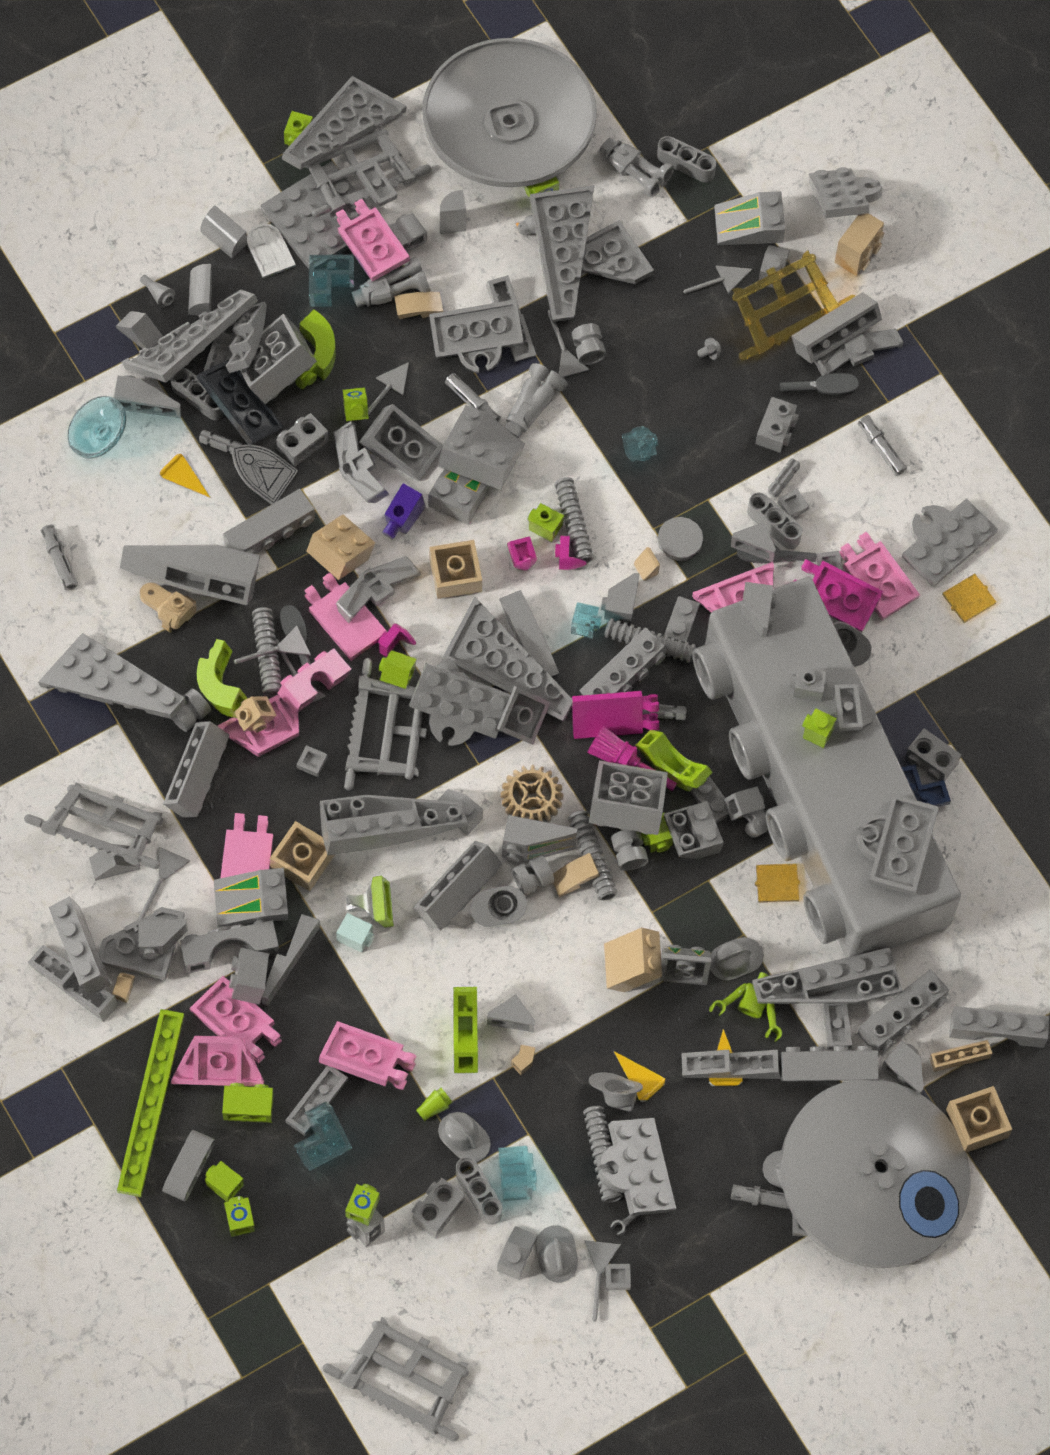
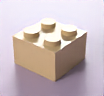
(859, 243)
(340, 547)
(455, 569)
(301, 856)
(979, 1119)

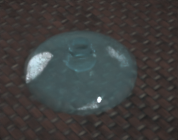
(97, 427)

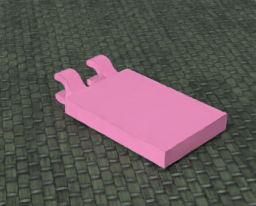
(371, 241)
(881, 571)
(351, 637)
(246, 850)
(235, 1018)
(367, 1056)

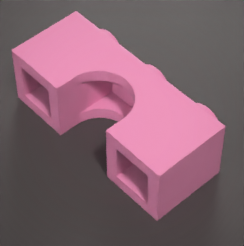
(327, 668)

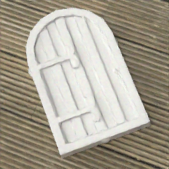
(269, 250)

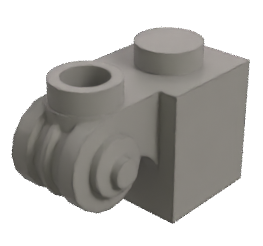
(751, 806)

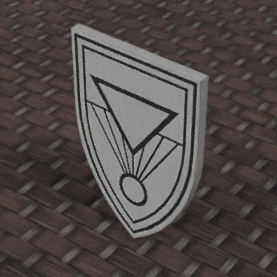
(263, 471)

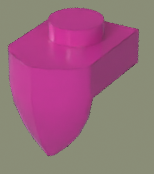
(522, 553)
(562, 553)
(390, 639)

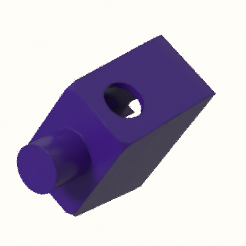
(403, 511)

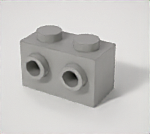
(776, 425)
(249, 975)
(365, 1233)

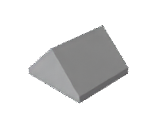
(523, 715)

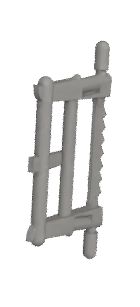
(391, 153)
(382, 766)
(66, 806)
(368, 1352)

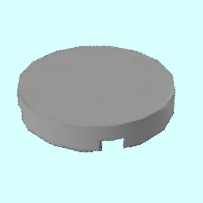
(680, 538)

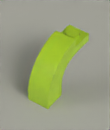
(321, 336)
(210, 680)
(666, 758)
(465, 1030)

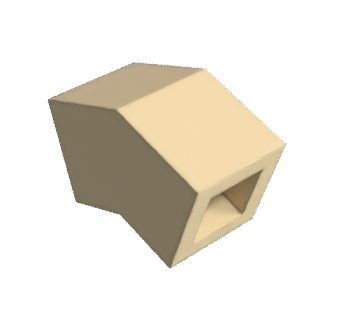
(123, 986)
(524, 1059)

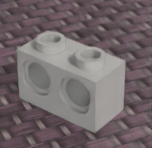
(306, 443)
(937, 752)
(443, 1210)

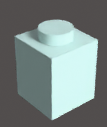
(355, 933)

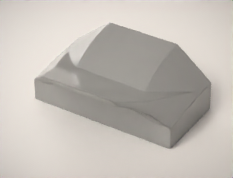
(851, 707)

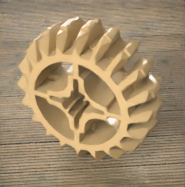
(541, 779)

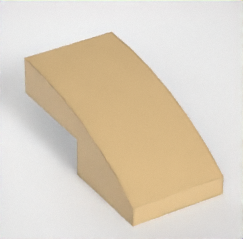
(418, 303)
(574, 874)

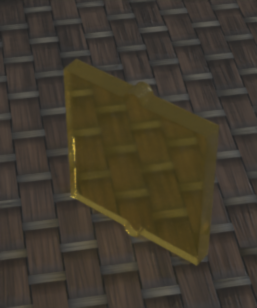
(969, 598)
(777, 883)

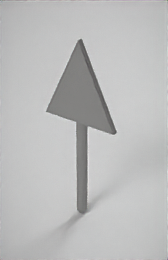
(728, 275)
(393, 379)

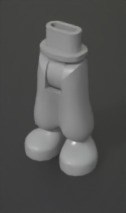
(534, 398)

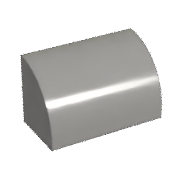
(453, 213)
(223, 232)
(200, 289)

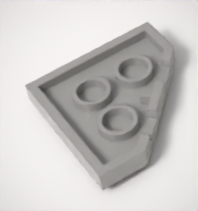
(615, 255)
(123, 953)

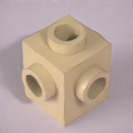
(255, 713)

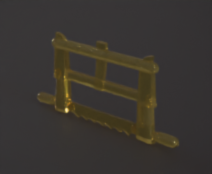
(752, 317)

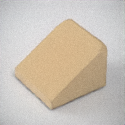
(647, 564)

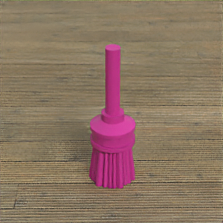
(614, 750)

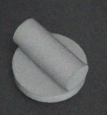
(712, 349)

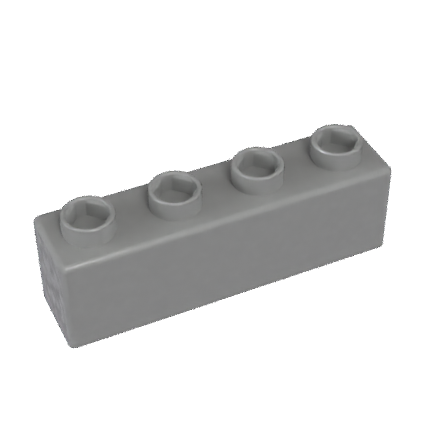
(816, 789)

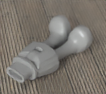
(626, 157)
(380, 291)

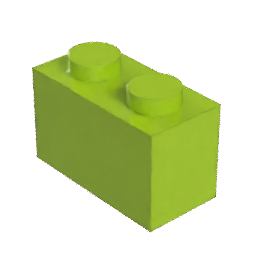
(248, 1103)

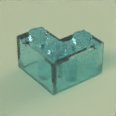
(328, 272)
(328, 1138)
(516, 1173)

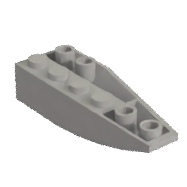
(196, 568)
(384, 821)
(833, 982)

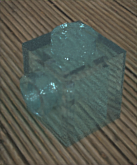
(585, 620)

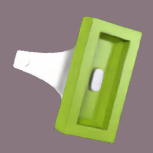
(374, 901)

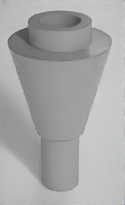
(162, 294)

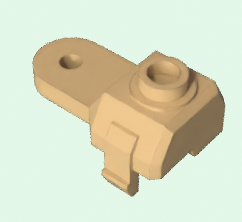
(171, 607)

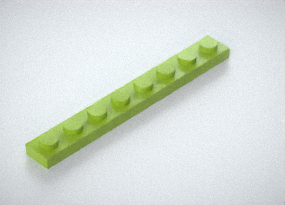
(150, 1103)

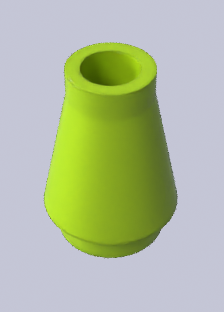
(434, 1104)

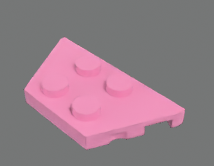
(732, 589)
(278, 731)
(217, 1062)

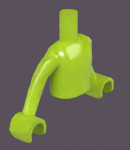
(750, 1006)

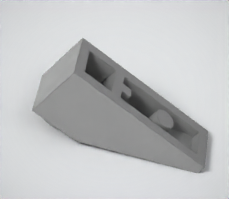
(143, 398)

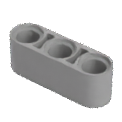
(691, 167)
(189, 387)
(773, 511)
(188, 1165)
(481, 1201)

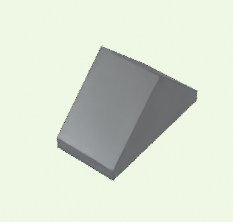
(139, 329)
(754, 541)
(107, 865)
(511, 1015)

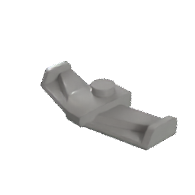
(858, 350)
(357, 464)
(375, 586)

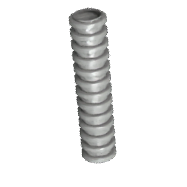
(573, 519)
(628, 633)
(265, 640)
(588, 843)
(600, 1142)

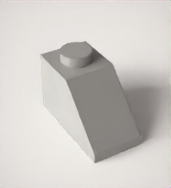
(774, 257)
(621, 600)
(472, 810)
(160, 935)
(905, 1067)
(516, 1252)

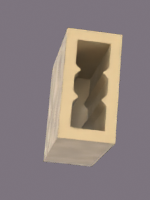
(633, 960)

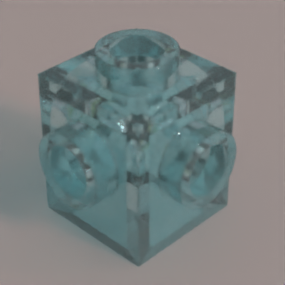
(640, 444)

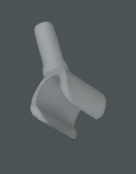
(624, 1223)

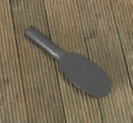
(829, 384)
(779, 554)
(290, 618)

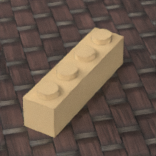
(960, 1055)

